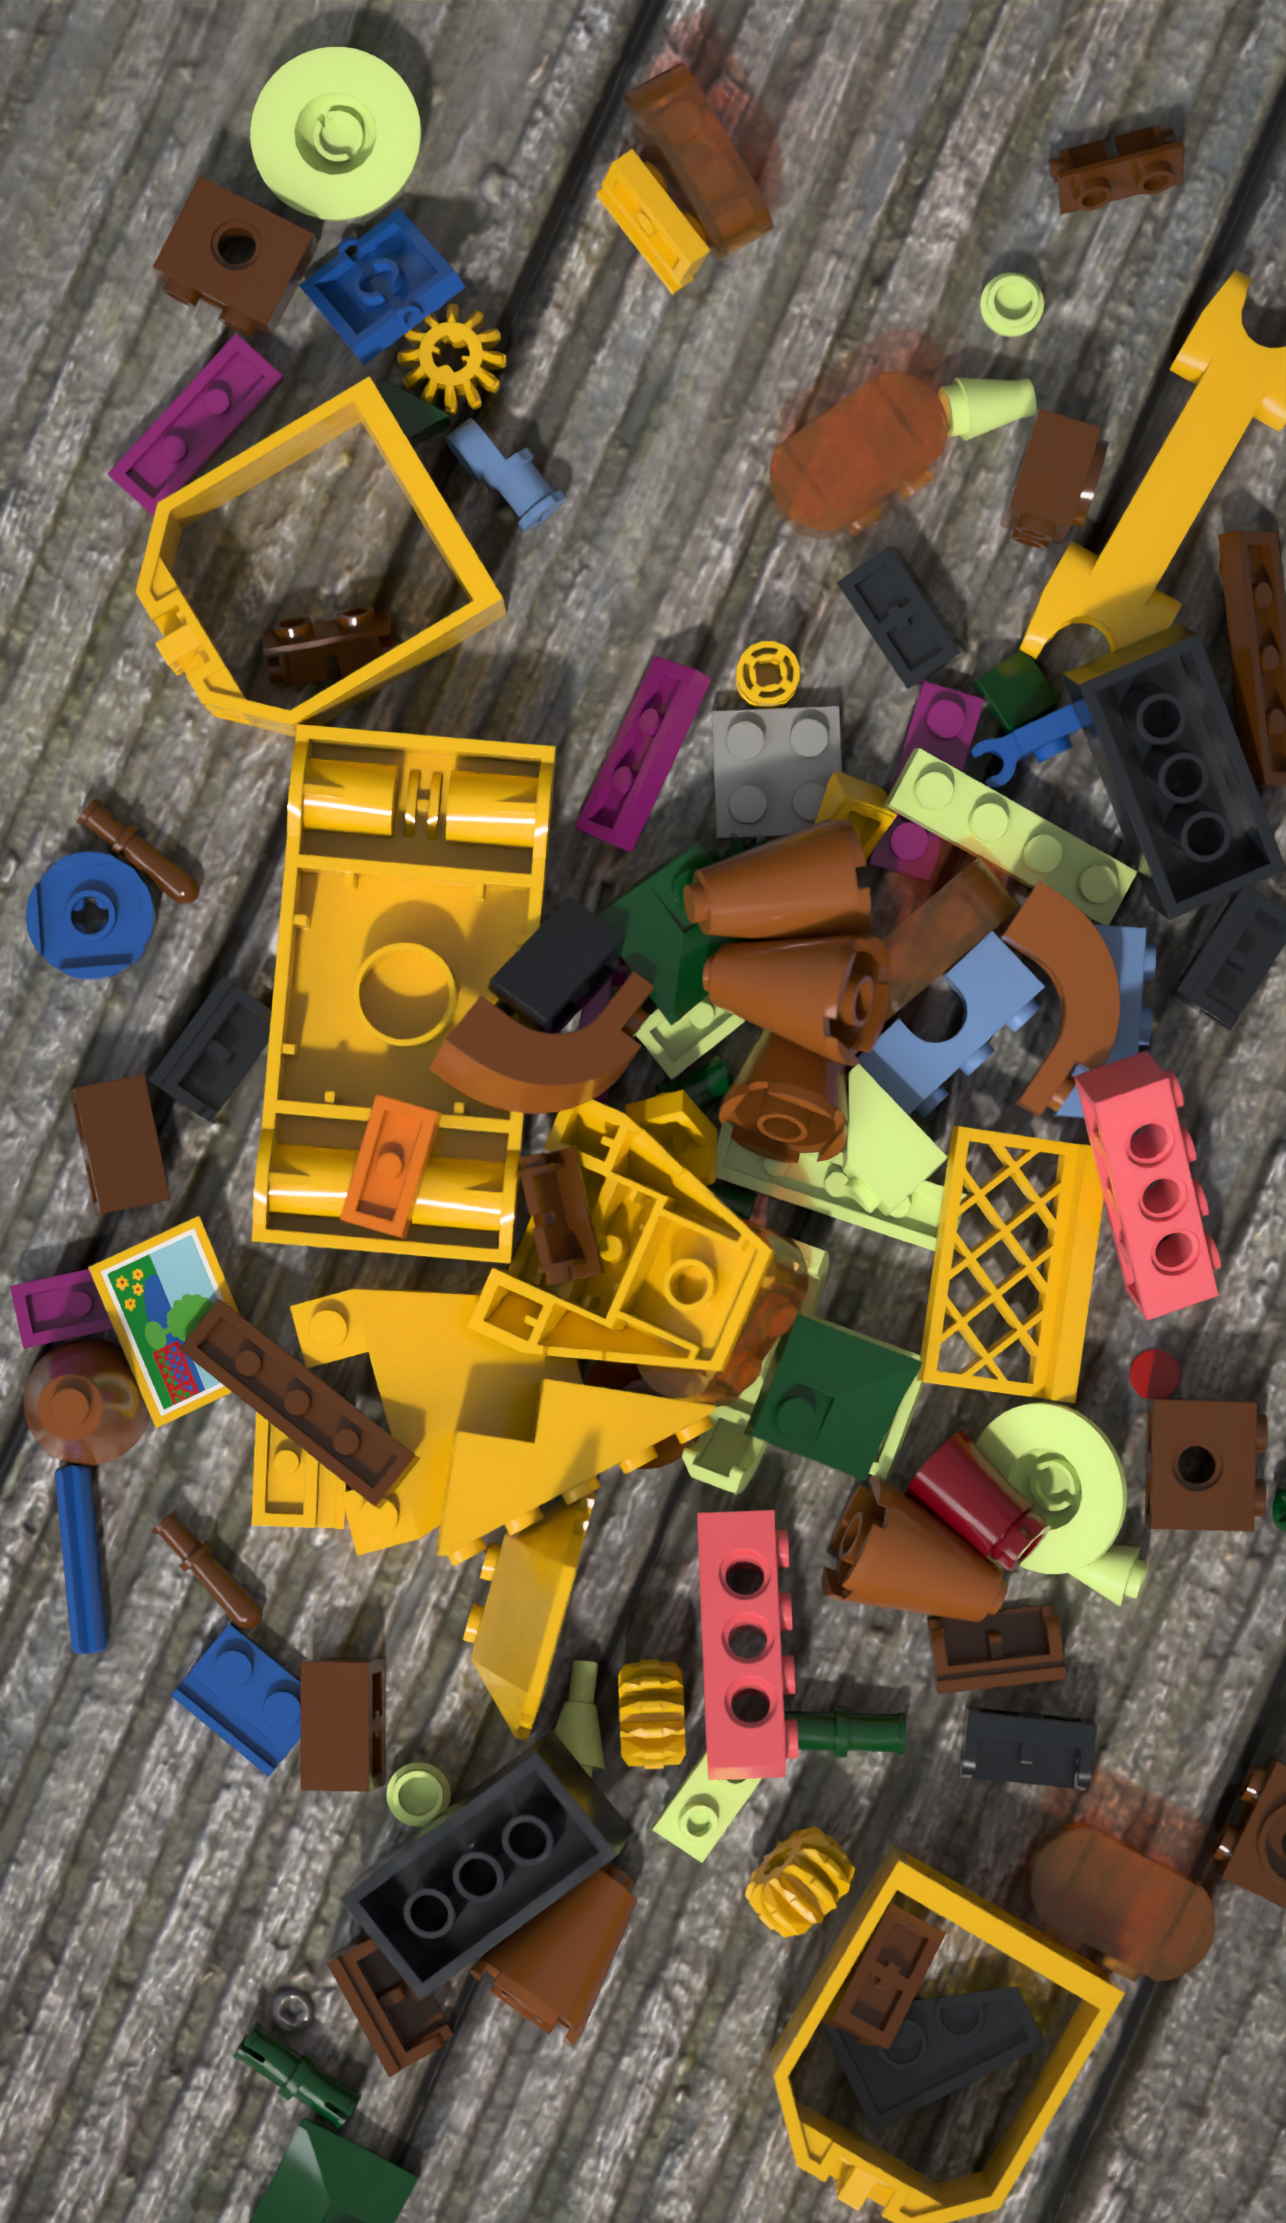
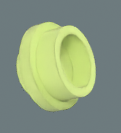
(1011, 304)
(418, 1793)

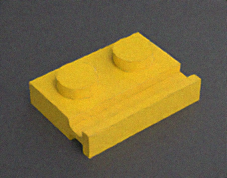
(642, 208)
(292, 1485)

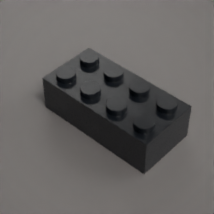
(1174, 771)
(487, 1865)

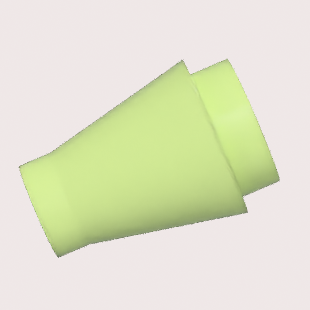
(985, 404)

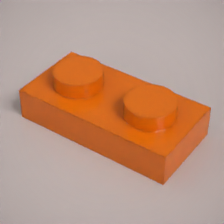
(390, 1166)

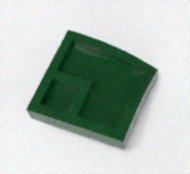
(660, 938)
(830, 1396)
(334, 2181)

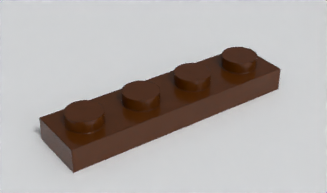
(1257, 649)
(299, 1404)

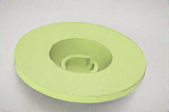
(336, 133)
(1069, 1476)

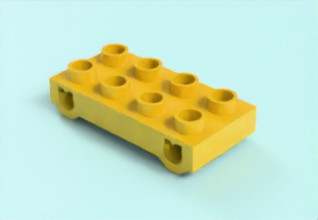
(398, 905)

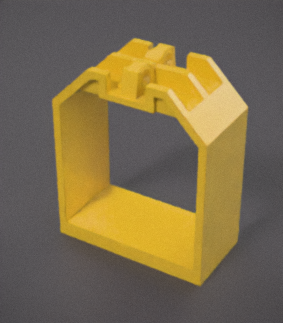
(188, 645)
(868, 2171)

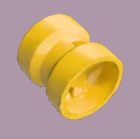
(763, 685)

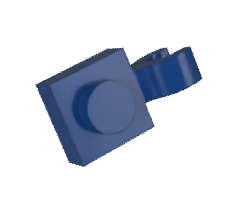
(1042, 737)

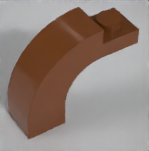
(1085, 977)
(539, 1071)

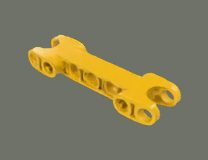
(1118, 587)

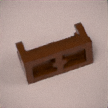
(119, 1145)
(999, 1651)
(343, 1724)
(884, 1978)
(386, 2007)

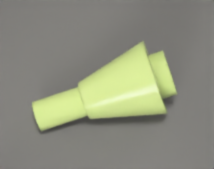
(1115, 1573)
(579, 1720)

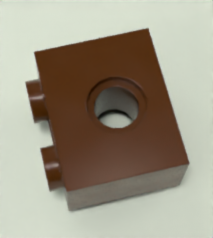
(246, 293)
(1054, 479)
(1229, 1492)
(1252, 1849)

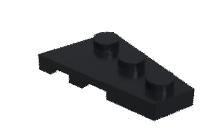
(936, 2051)

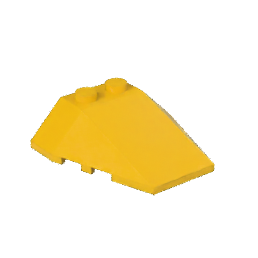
(670, 1253)
(526, 1608)

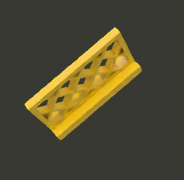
(1065, 1274)

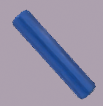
(81, 1559)

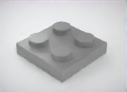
(772, 768)

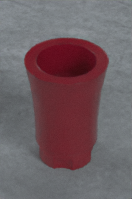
(978, 1502)

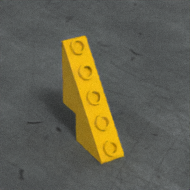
(573, 1439)

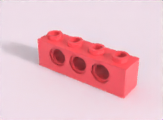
(1114, 1105)
(725, 1545)

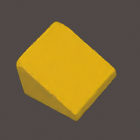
(860, 804)

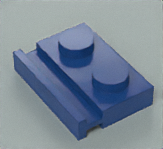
(245, 1698)

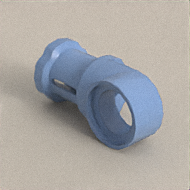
(513, 478)

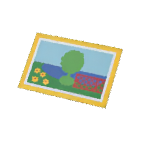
(155, 1303)

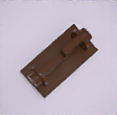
(1145, 164)
(306, 644)
(560, 1215)

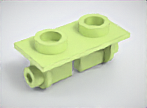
(702, 1810)

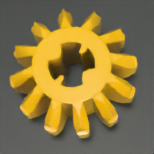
(460, 339)
(651, 1714)
(799, 1882)

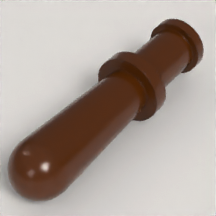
(155, 865)
(222, 1586)

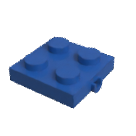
(383, 287)

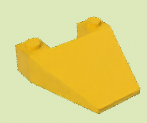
(431, 1384)

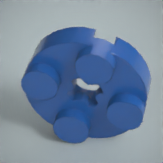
(63, 891)

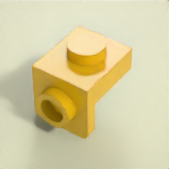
(681, 1130)

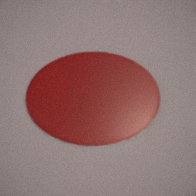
(1154, 1374)

